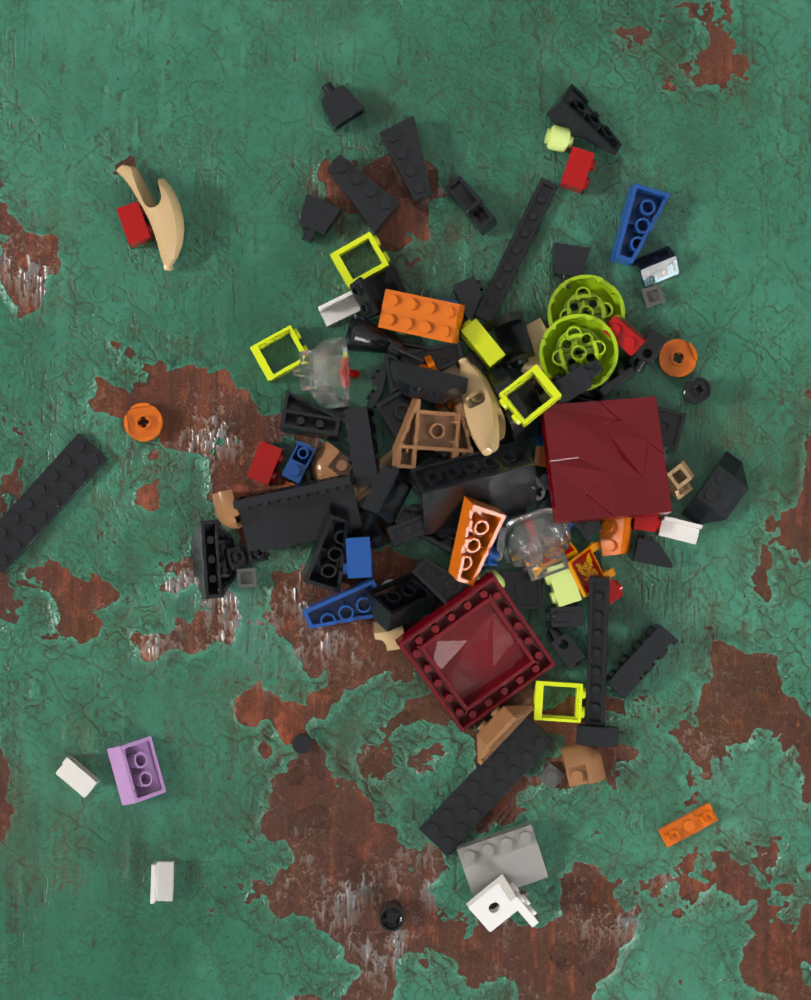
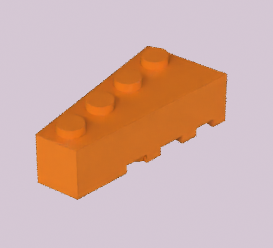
(615, 536)
(474, 538)

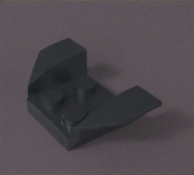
(620, 377)

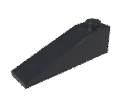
(574, 113)

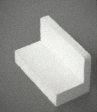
(339, 309)
(679, 530)
(77, 776)
(162, 881)

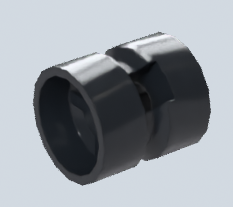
(696, 390)
(392, 915)

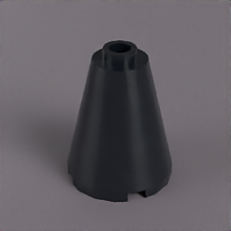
(367, 336)

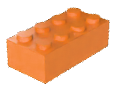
(421, 316)

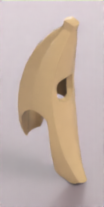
(165, 217)
(481, 409)

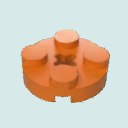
(666, 356)
(135, 414)

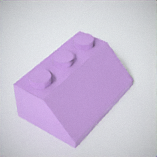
(136, 770)

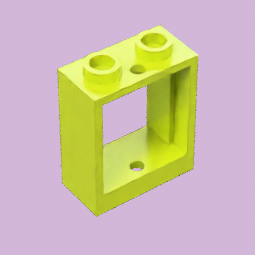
(374, 241)
(481, 343)
(256, 350)
(545, 383)
(538, 701)

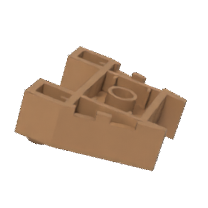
(430, 432)

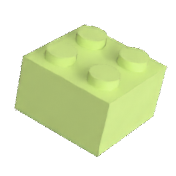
(563, 588)

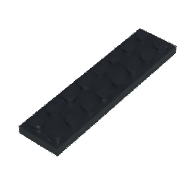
(47, 498)
(485, 786)

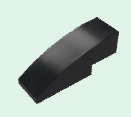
(471, 205)

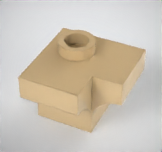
(679, 480)
(388, 637)

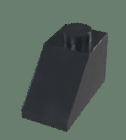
(469, 294)
(650, 552)

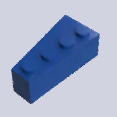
(636, 221)
(359, 558)
(341, 607)

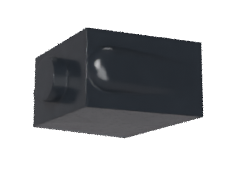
(565, 616)

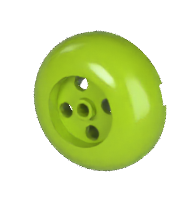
(582, 291)
(573, 327)

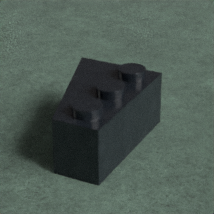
(308, 420)

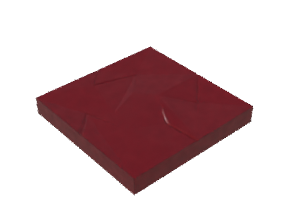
(605, 460)
(475, 651)

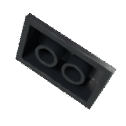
(400, 602)

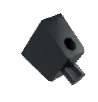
(340, 106)
(317, 218)
(568, 261)
(654, 344)
(571, 655)

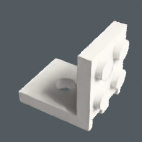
(508, 900)

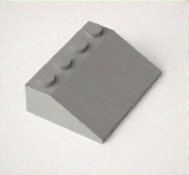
(505, 852)

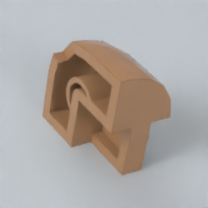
(329, 462)
(225, 510)
(582, 764)

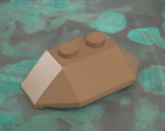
(499, 727)

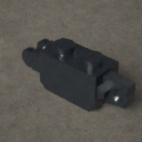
(574, 381)

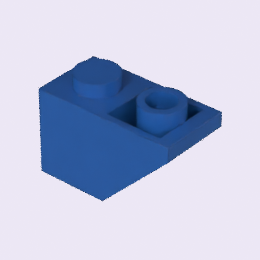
(299, 462)

